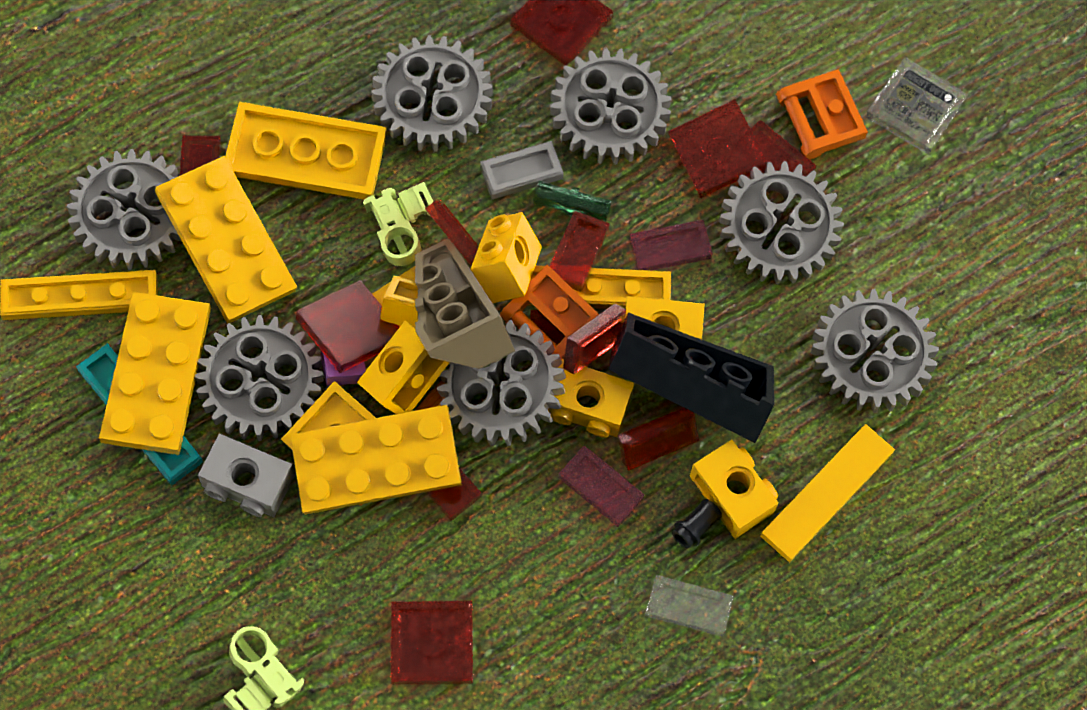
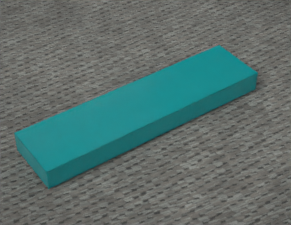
(98, 373)

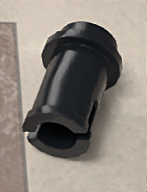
(690, 530)

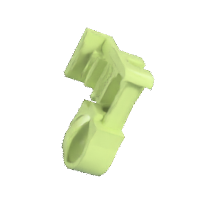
(401, 211)
(270, 676)

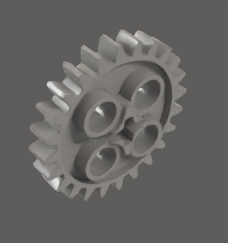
(399, 87)
(604, 134)
(111, 235)
(809, 240)
(900, 373)
(535, 384)
(240, 406)

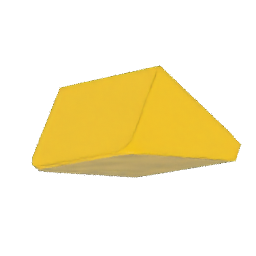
(399, 302)

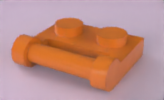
(833, 110)
(556, 302)

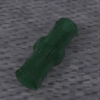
(571, 200)

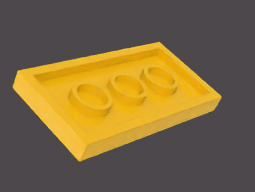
(305, 150)
(225, 239)
(155, 373)
(375, 459)

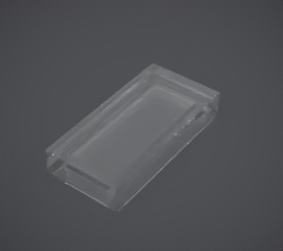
(689, 605)

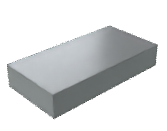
(521, 170)

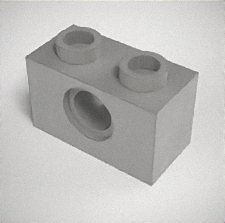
(229, 460)

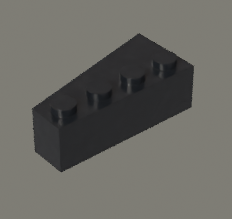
(696, 375)

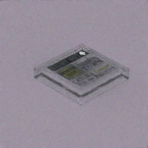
(916, 105)

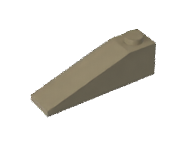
(454, 311)

